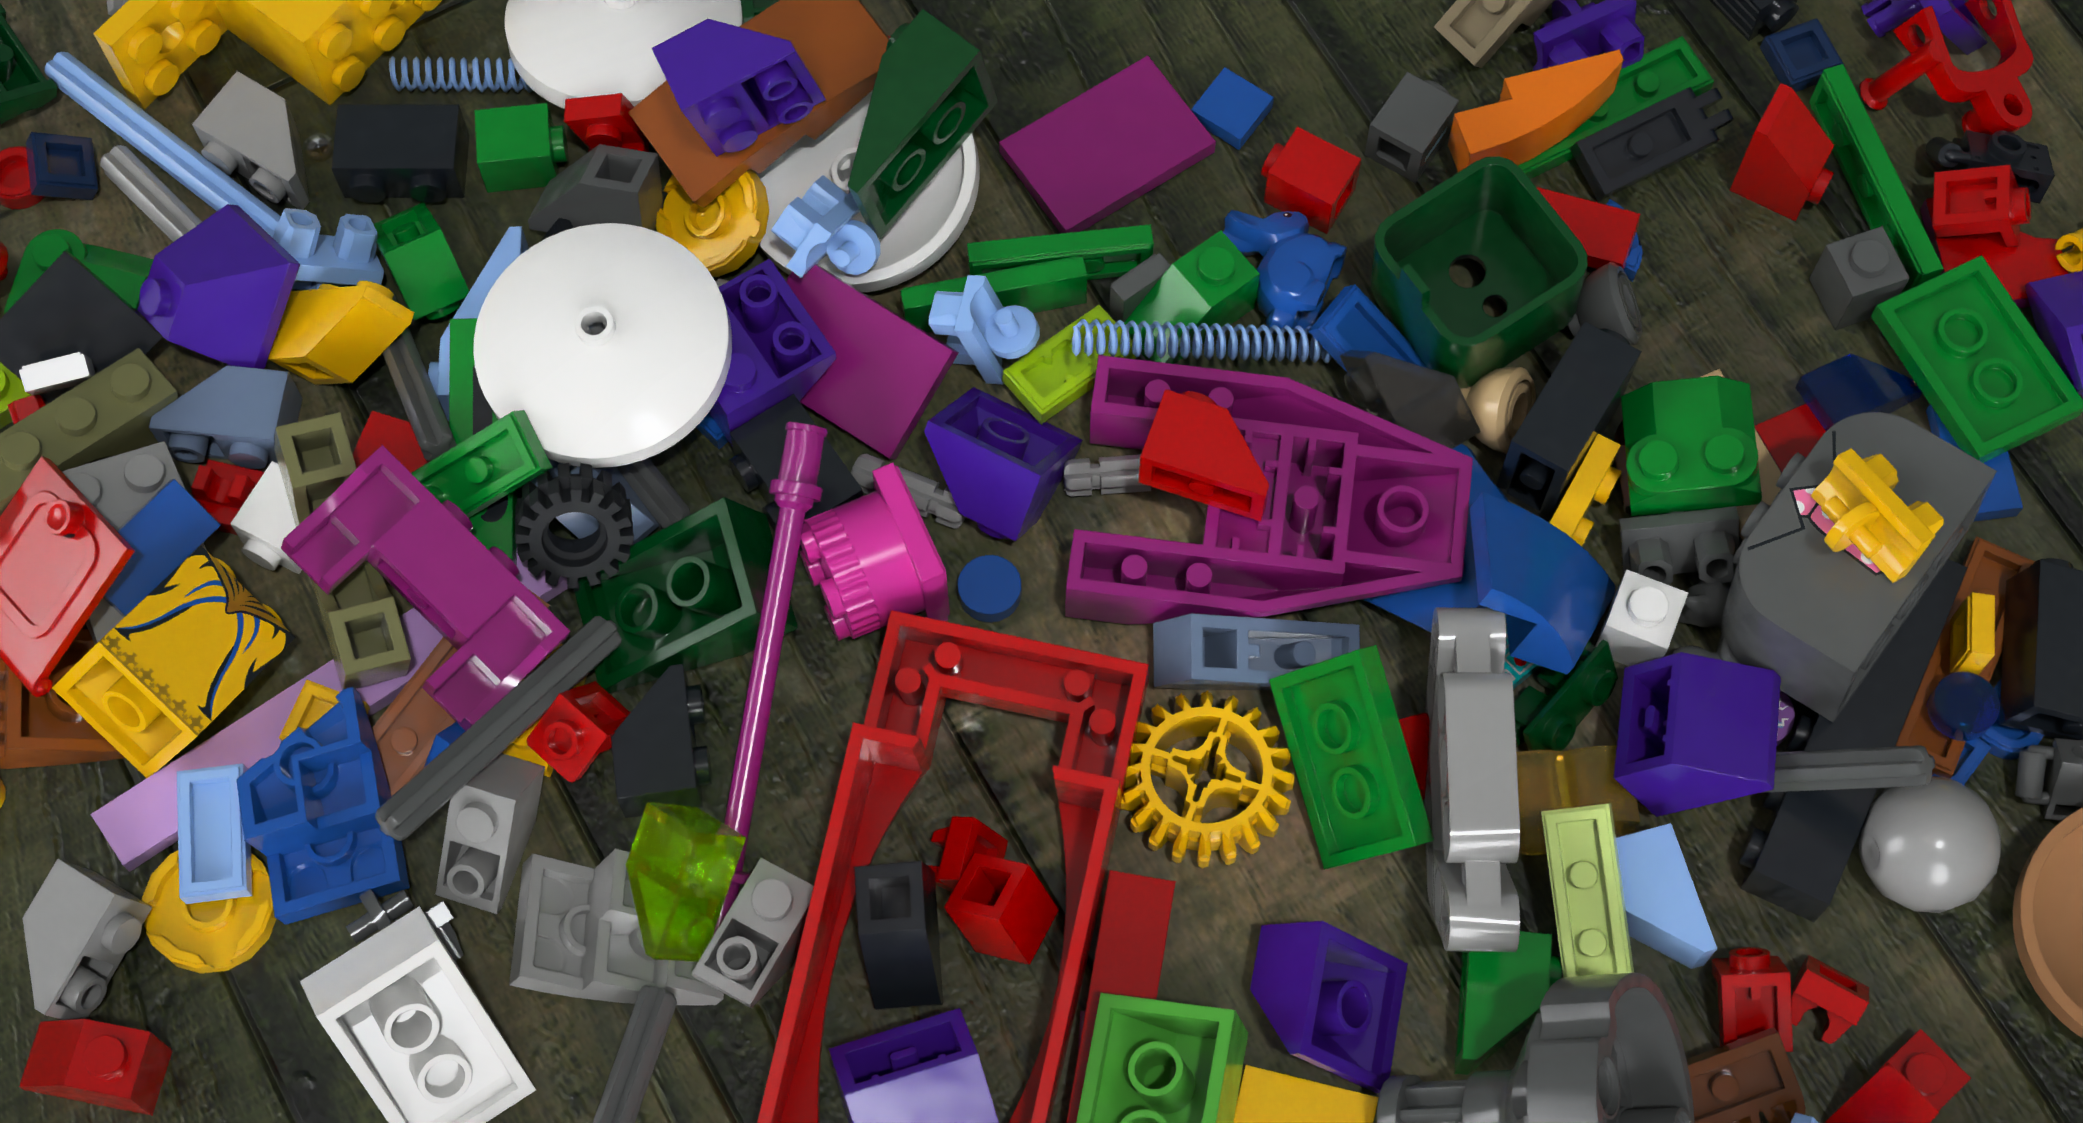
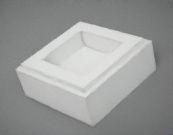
(56, 373)

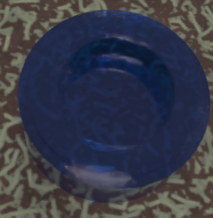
(1963, 706)

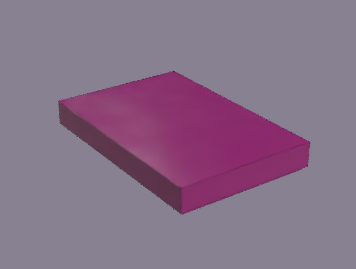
(1107, 147)
(882, 365)

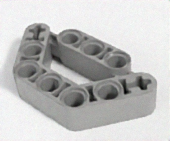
(1472, 783)

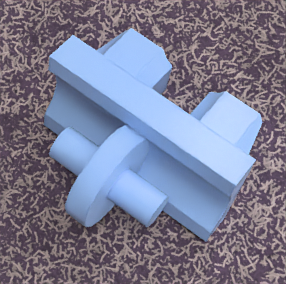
(823, 226)
(327, 258)
(983, 327)

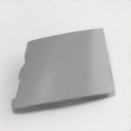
(584, 937)

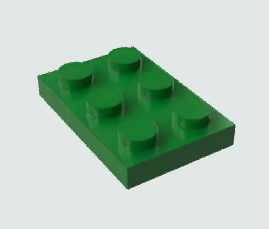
(1978, 360)
(1351, 758)

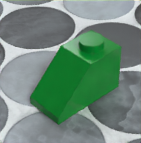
(421, 263)
(1201, 287)
(1501, 996)

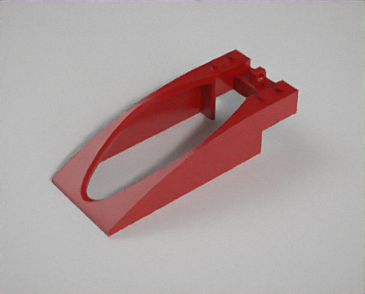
(886, 760)

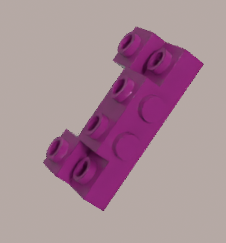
(440, 571)

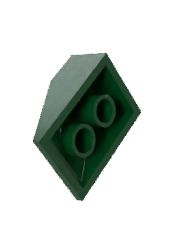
(921, 110)
(684, 595)

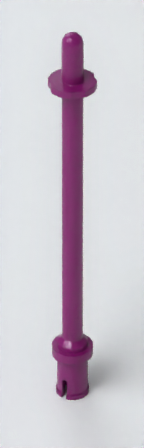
(794, 494)

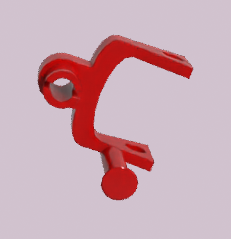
(1994, 93)

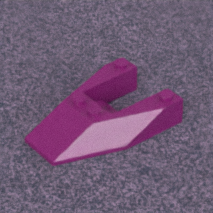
(1345, 518)

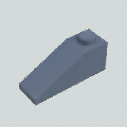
(1241, 651)

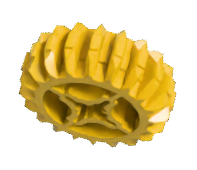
(1226, 790)

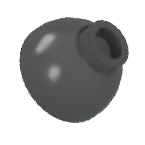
(1609, 303)

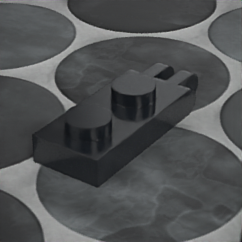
(1649, 141)

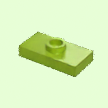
(1051, 373)

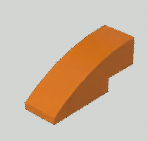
(1535, 111)

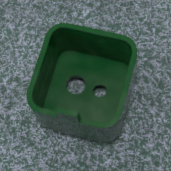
(1527, 258)

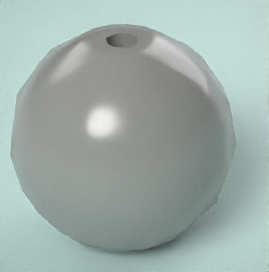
(1930, 845)

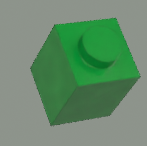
(518, 147)

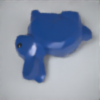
(1293, 266)

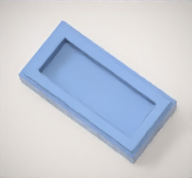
(211, 837)

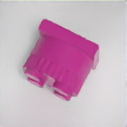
(874, 559)

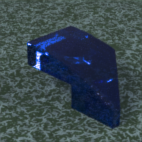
(1854, 387)

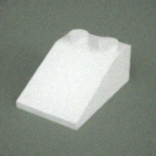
(416, 1029)

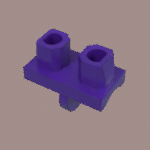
(1588, 32)

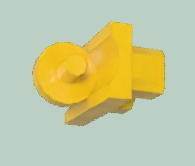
(1872, 517)

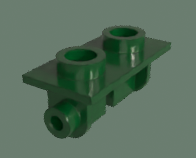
(1552, 719)

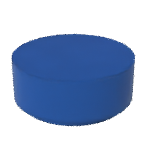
(989, 588)

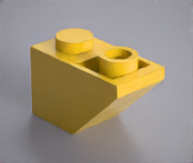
(337, 331)

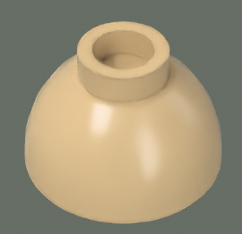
(1500, 405)

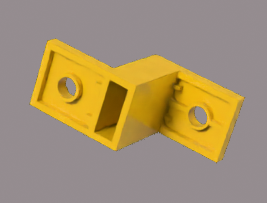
(313, 41)

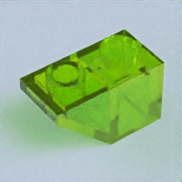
(680, 878)

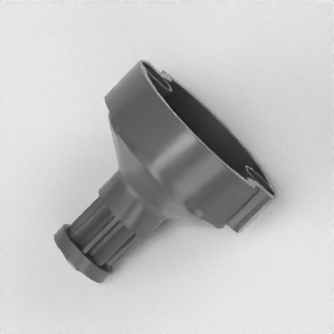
(1592, 1056)

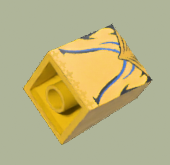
(174, 662)

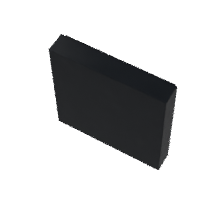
(69, 314)

